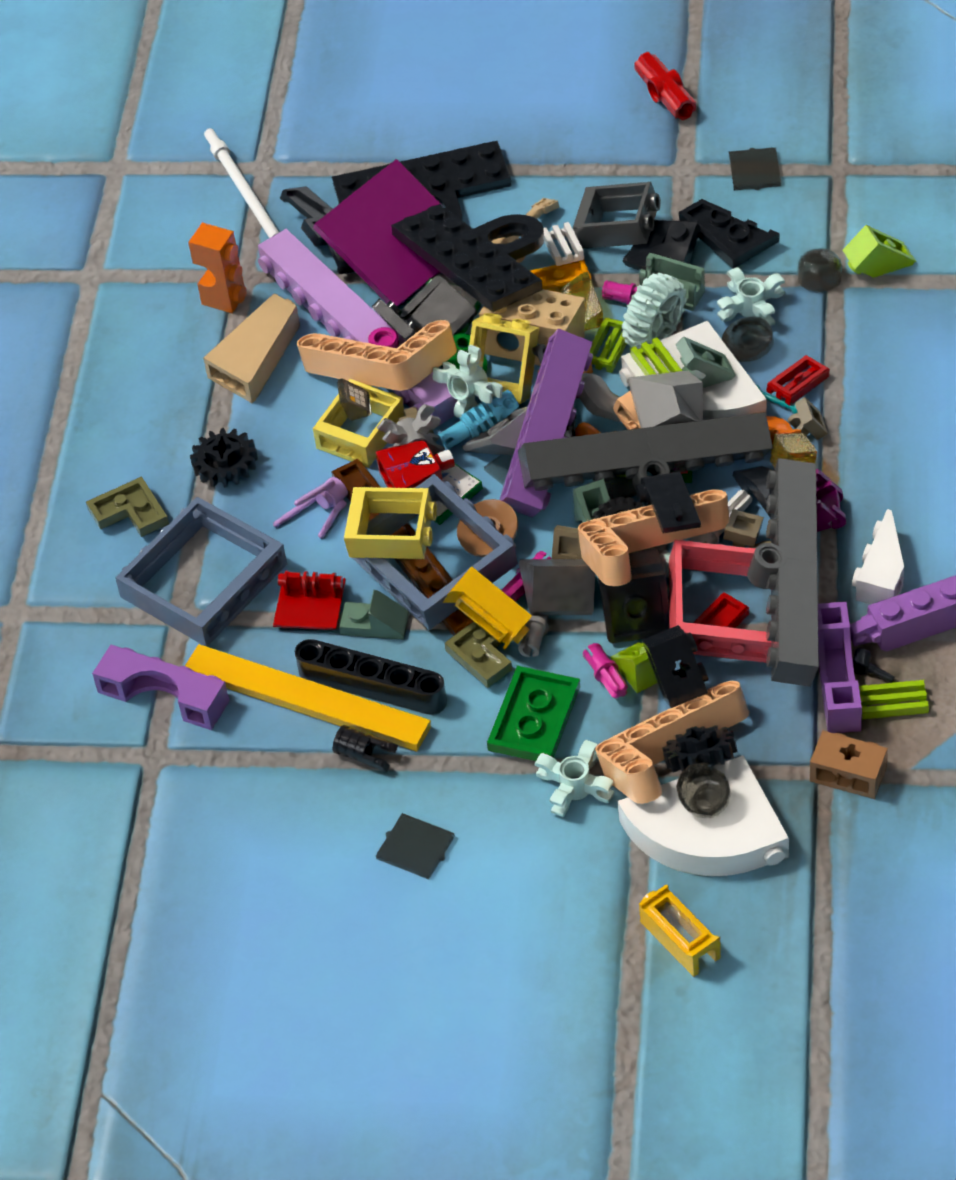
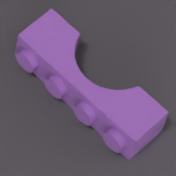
(836, 669)
(127, 673)

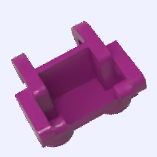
(828, 503)

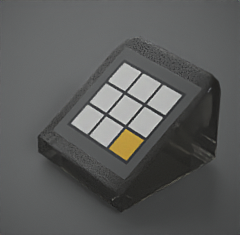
(354, 400)

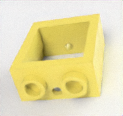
(518, 327)
(349, 445)
(389, 500)

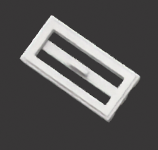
(559, 234)

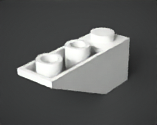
(883, 565)

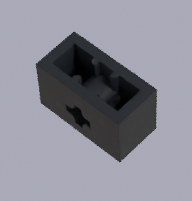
(663, 652)

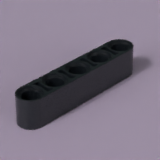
(371, 676)

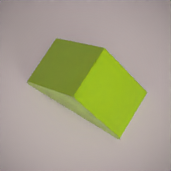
(635, 667)

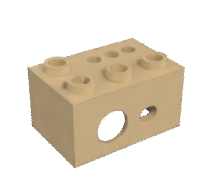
(543, 310)

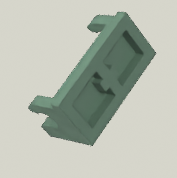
(687, 274)

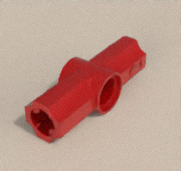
(665, 86)

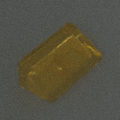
(583, 287)

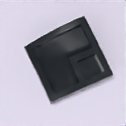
(668, 239)

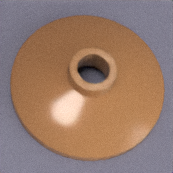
(501, 515)

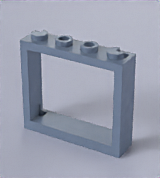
(492, 566)
(232, 600)

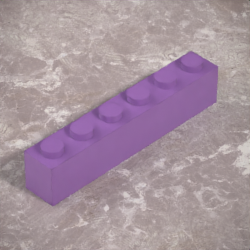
(548, 412)

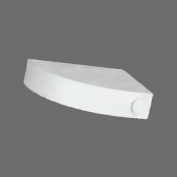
(720, 400)
(732, 843)

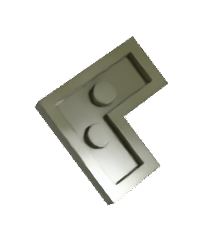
(130, 501)
(478, 654)

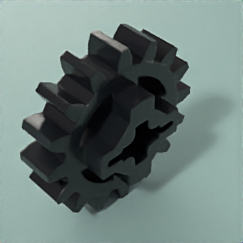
(224, 457)
(699, 746)

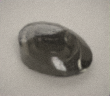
(749, 338)

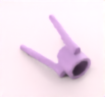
(327, 495)

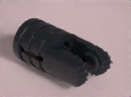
(361, 746)

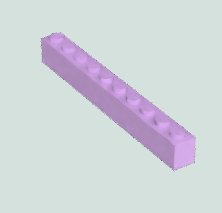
(339, 309)

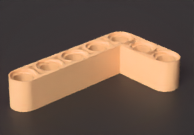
(377, 364)
(610, 539)
(634, 752)

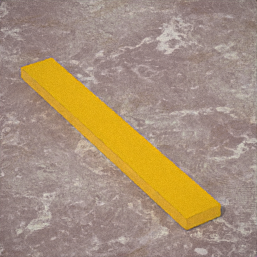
(311, 698)

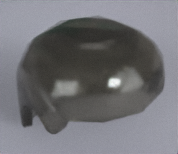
(819, 270)
(703, 790)

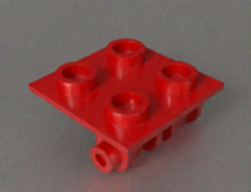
(309, 600)

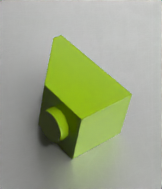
(876, 253)

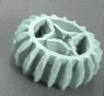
(654, 310)

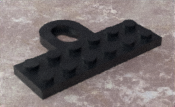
(443, 174)
(469, 256)

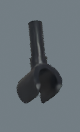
(862, 665)

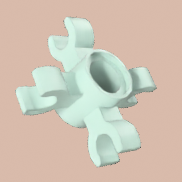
(750, 296)
(467, 381)
(577, 768)

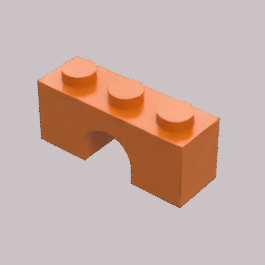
(223, 281)

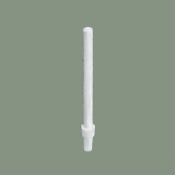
(221, 152)

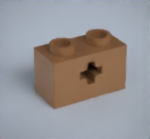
(848, 764)

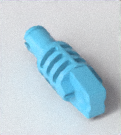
(479, 419)

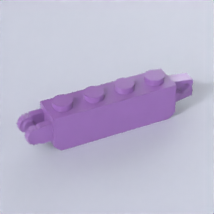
(908, 616)

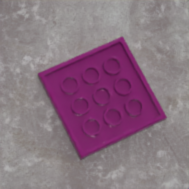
(363, 233)

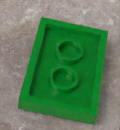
(533, 714)

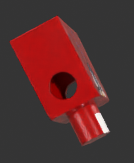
(411, 464)

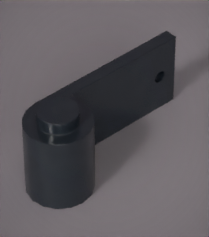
(669, 501)

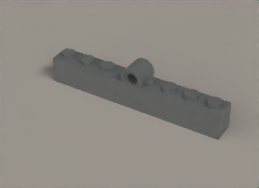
(644, 450)
(790, 572)

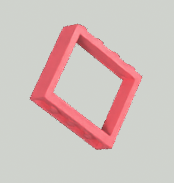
(710, 639)

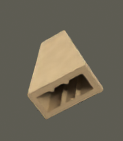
(253, 348)

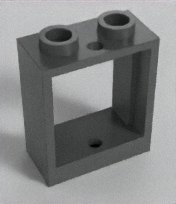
(610, 198)

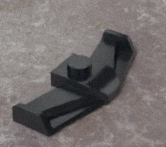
(313, 209)

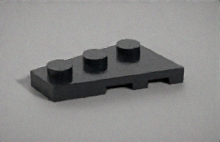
(726, 235)

